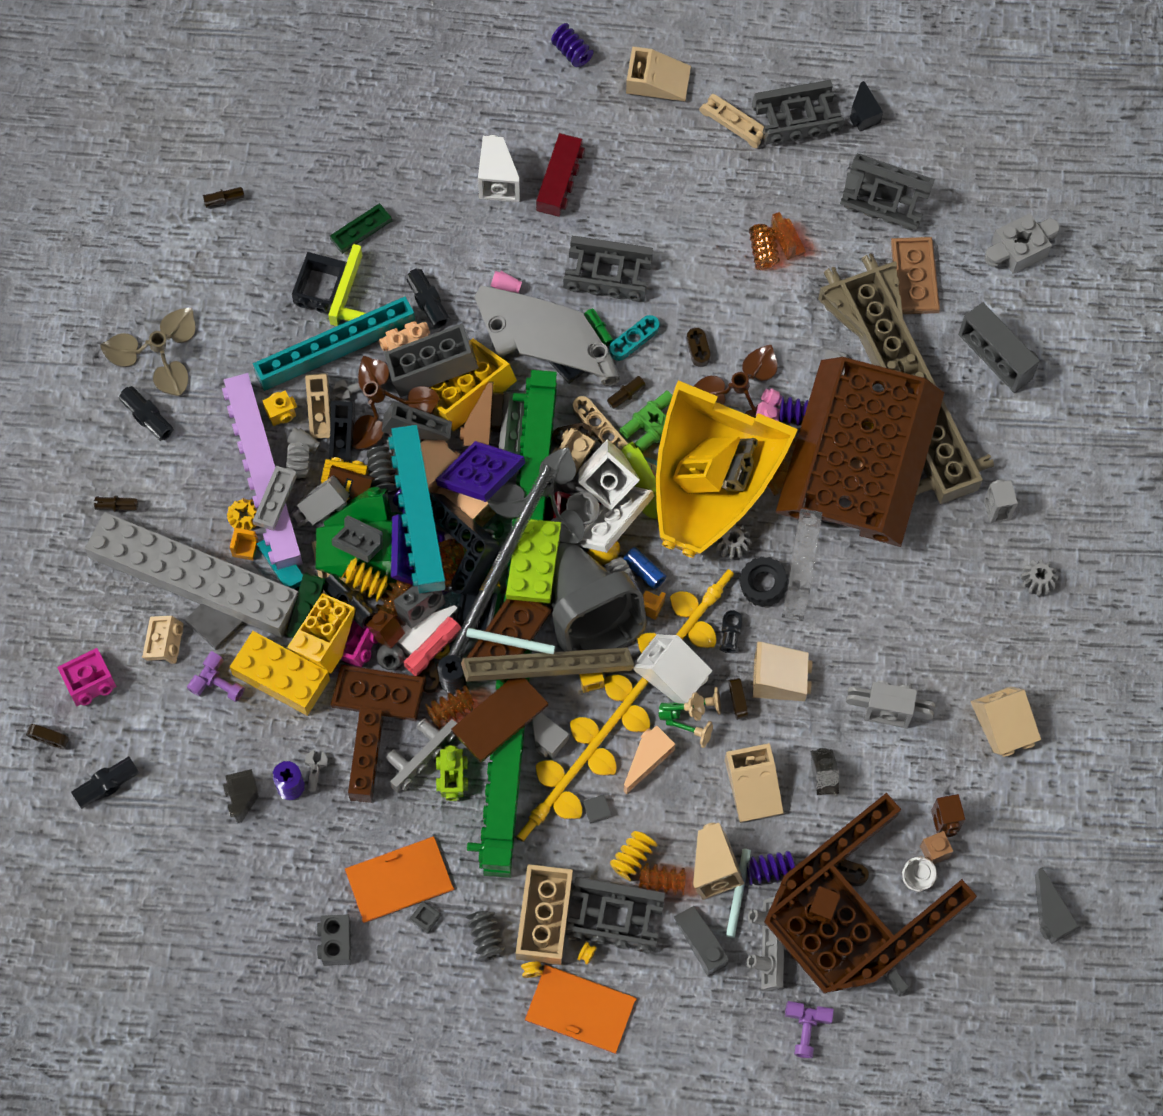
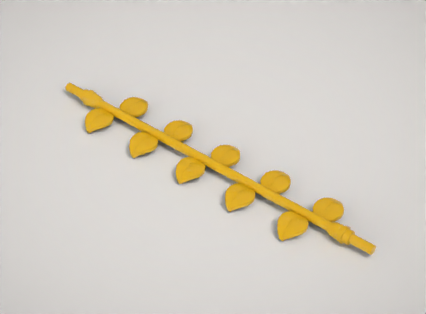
(633, 717)

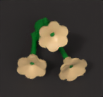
(696, 709)

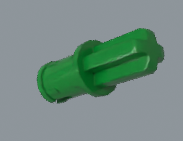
(598, 326)

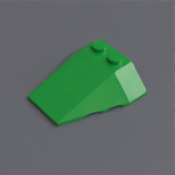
(335, 561)

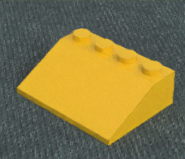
(463, 392)

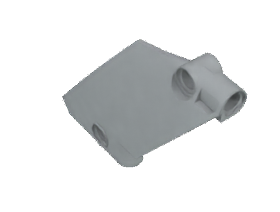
(544, 332)

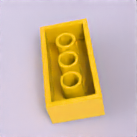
(280, 673)

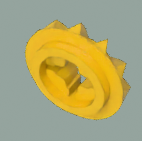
(234, 516)

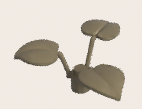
(171, 377)

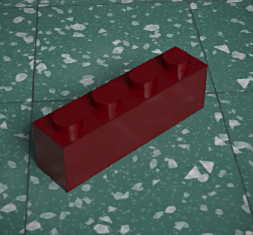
(559, 175)

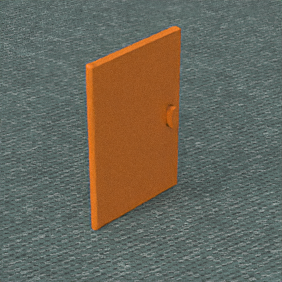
(393, 884)
(581, 1008)

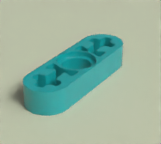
(638, 329)

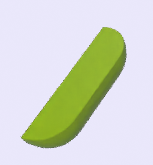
(645, 474)

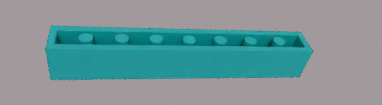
(333, 343)
(417, 508)

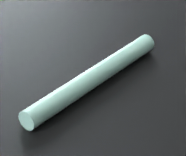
(511, 641)
(738, 894)

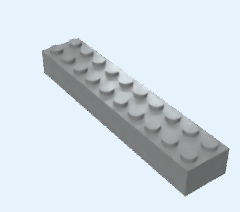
(192, 574)

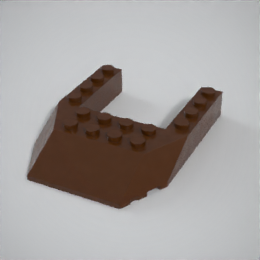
(856, 943)

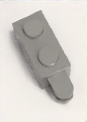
(321, 502)

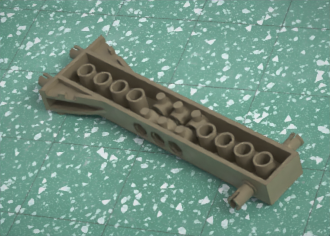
(873, 311)

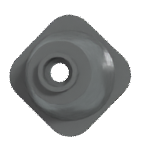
(592, 604)

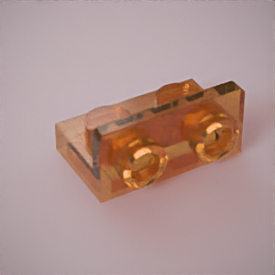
(787, 236)

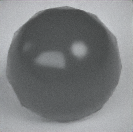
(390, 657)

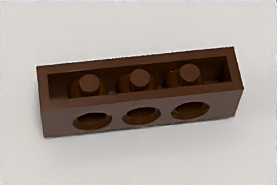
(365, 755)

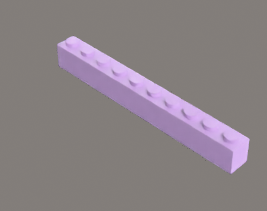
(260, 464)

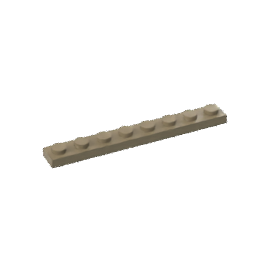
(547, 664)

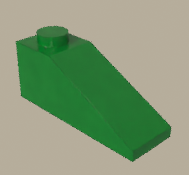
(367, 507)

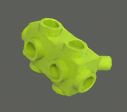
(451, 771)

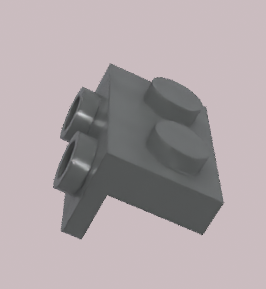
(359, 539)

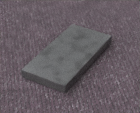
(213, 624)

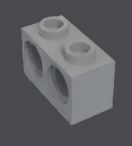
(1000, 501)

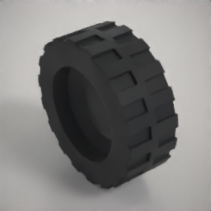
(769, 597)

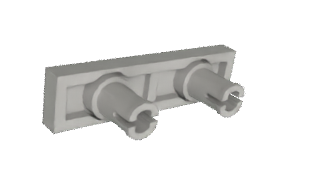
(419, 763)
(772, 958)

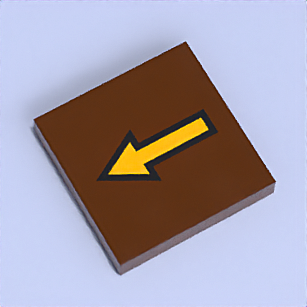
(352, 481)

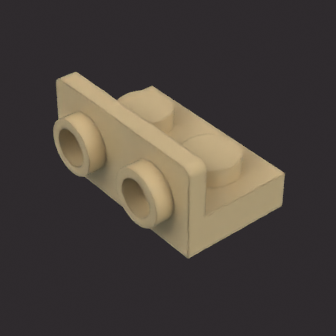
(579, 446)
(163, 639)

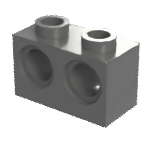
(416, 607)
(341, 939)

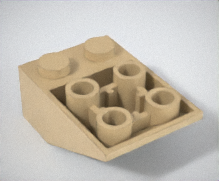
(657, 75)
(754, 782)

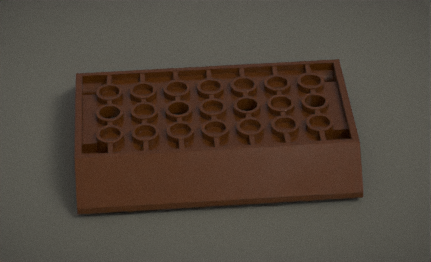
(889, 452)

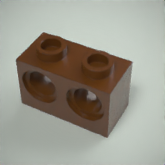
(948, 815)

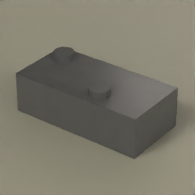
(998, 347)
(431, 359)

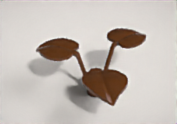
(758, 364)
(371, 377)

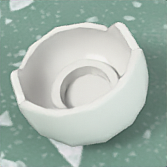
(919, 873)

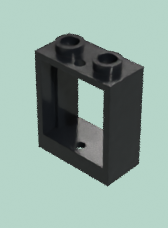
(321, 264)

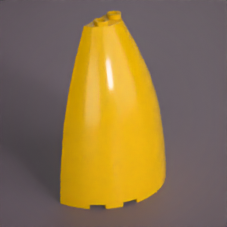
(699, 519)

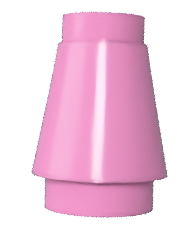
(505, 282)

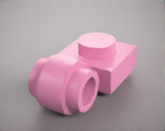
(771, 398)

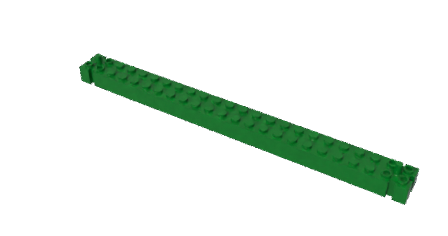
(505, 769)

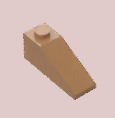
(479, 422)

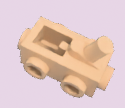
(398, 338)

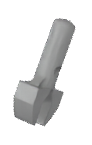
(349, 389)
(315, 769)

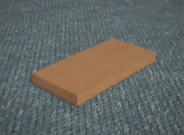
(916, 274)

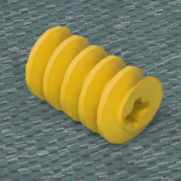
(365, 579)
(632, 854)

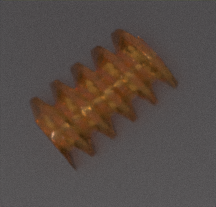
(764, 246)
(389, 606)
(450, 706)
(662, 878)

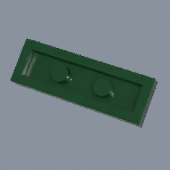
(360, 228)
(309, 592)

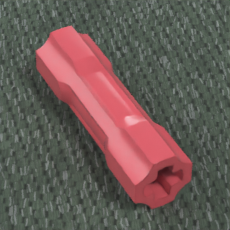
(432, 646)

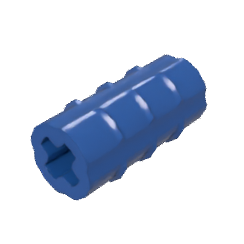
(644, 568)

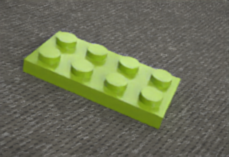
(534, 562)

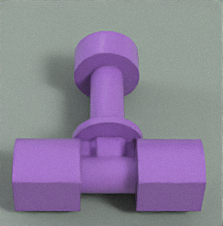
(210, 676)
(807, 1017)

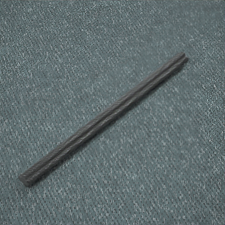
(503, 559)

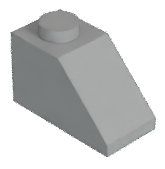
(548, 736)

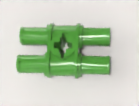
(642, 419)

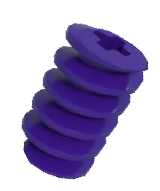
(571, 46)
(792, 411)
(288, 780)
(769, 867)

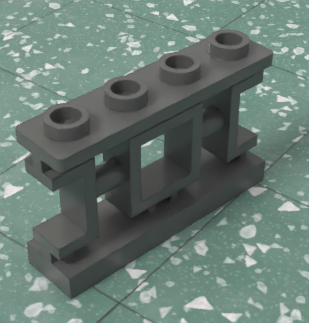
(793, 98)
(890, 176)
(609, 253)
(616, 896)

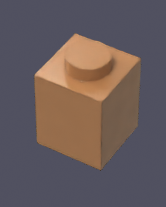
(936, 847)

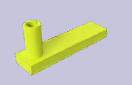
(338, 308)

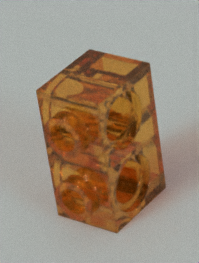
(451, 556)

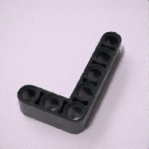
(480, 545)

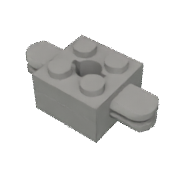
(1028, 249)
(890, 704)

